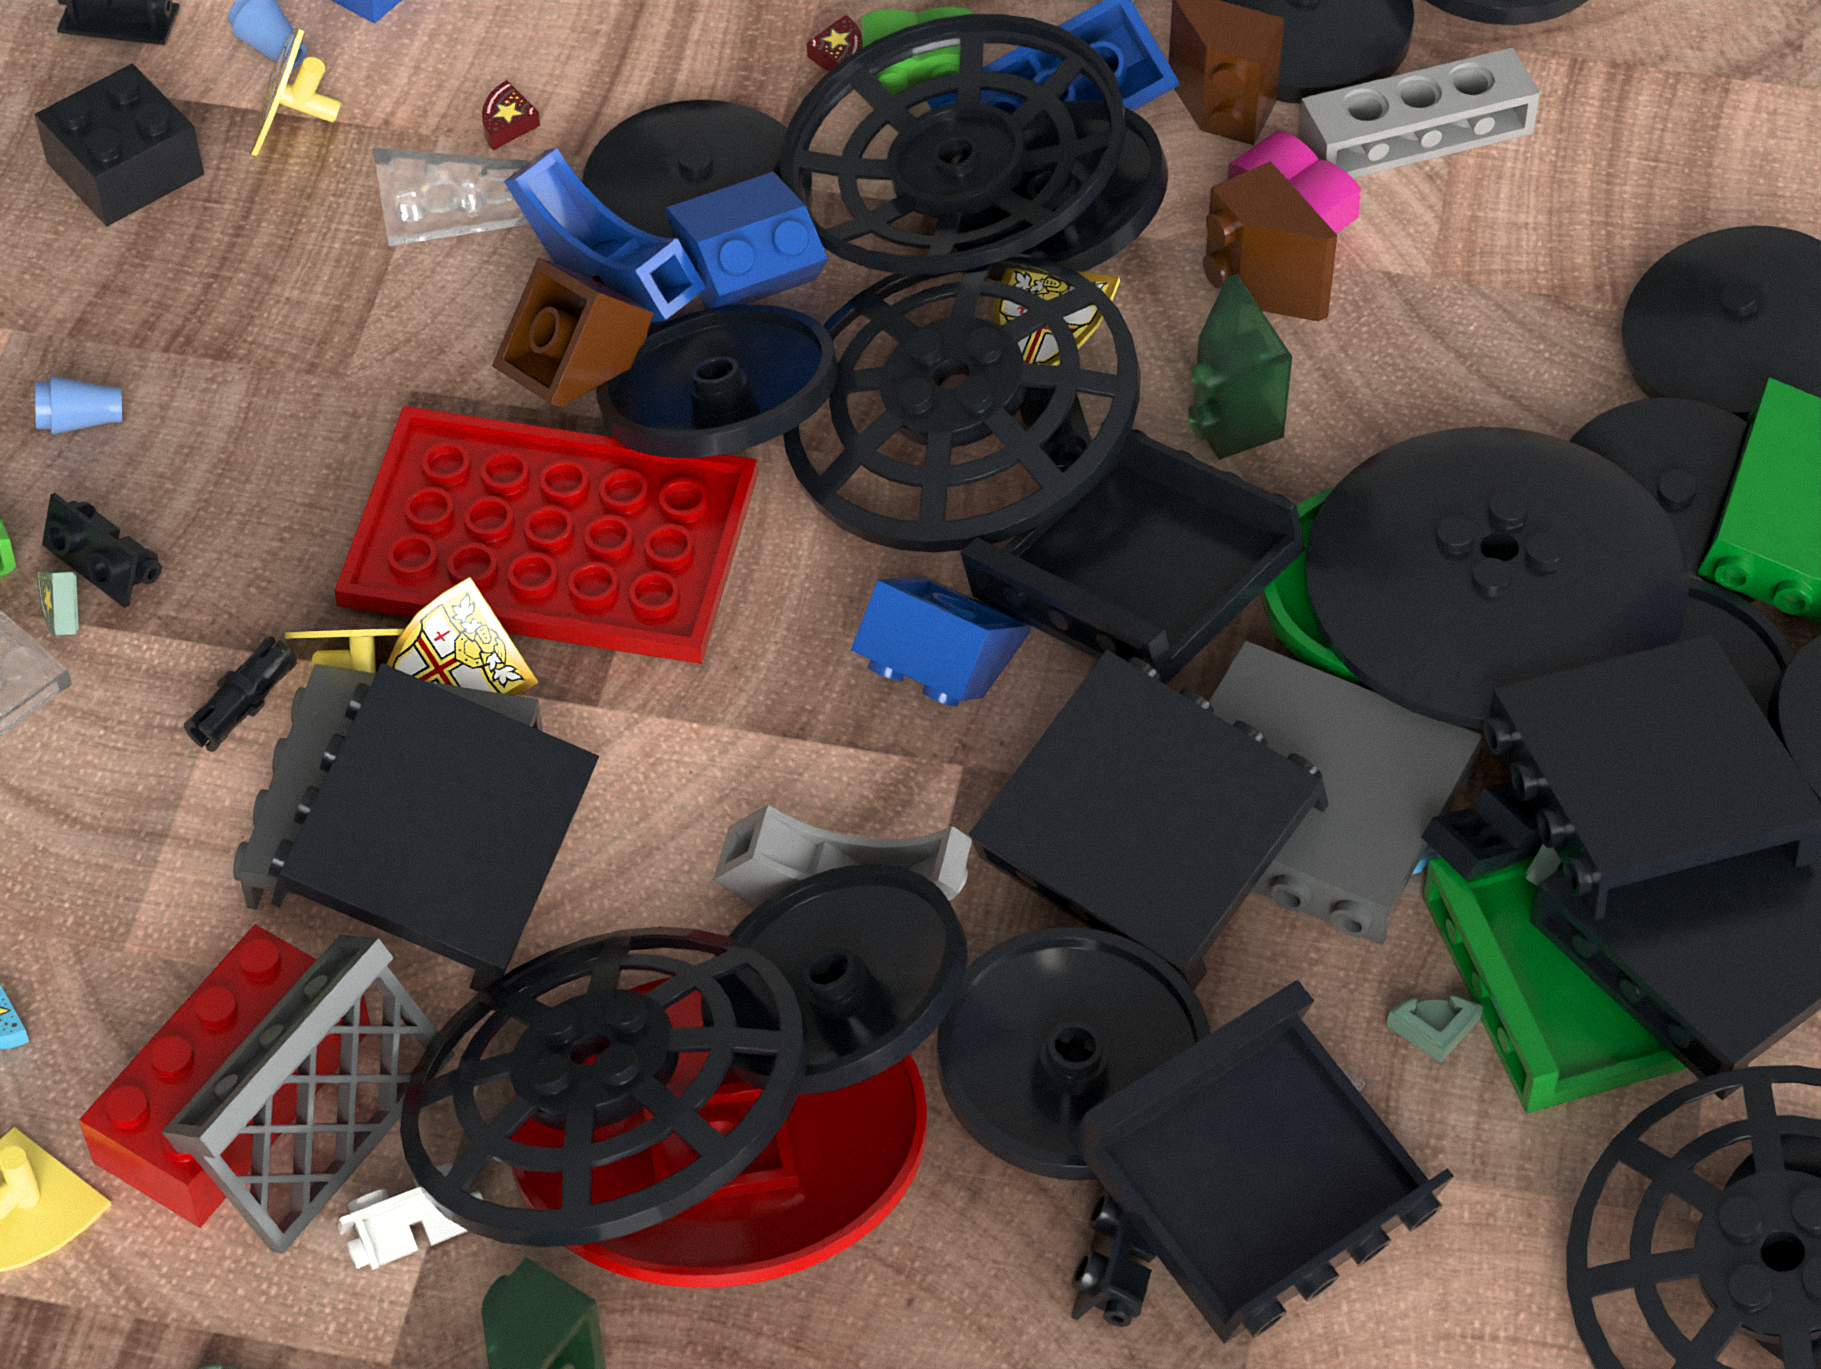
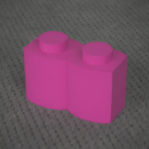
(1320, 182)

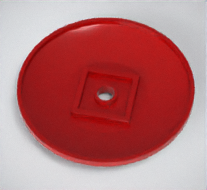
(801, 1201)

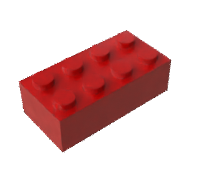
(129, 1116)

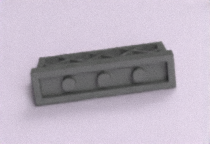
(267, 1060)

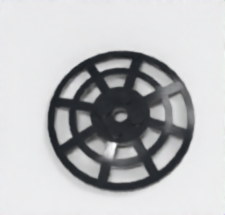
(927, 144)
(973, 409)
(631, 1073)
(1730, 1235)

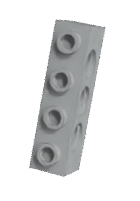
(1421, 114)

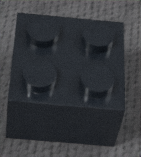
(119, 144)

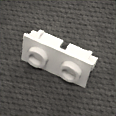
(385, 1221)

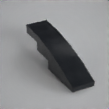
(1488, 835)

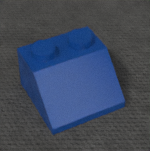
(748, 241)
(937, 638)

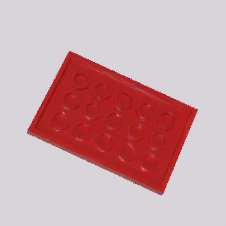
(555, 531)

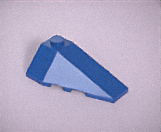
(1117, 35)

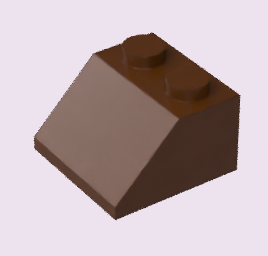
(1226, 65)
(1272, 242)
(570, 334)

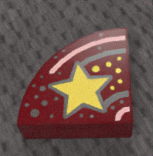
(835, 43)
(507, 115)

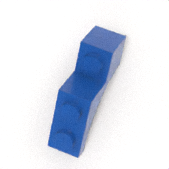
(595, 241)

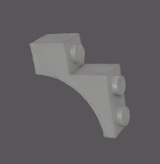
(776, 851)

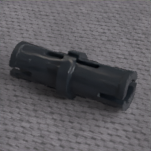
(240, 693)

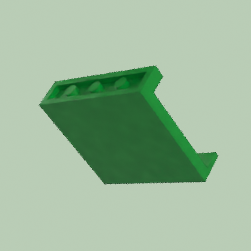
(1772, 513)
(1541, 1011)

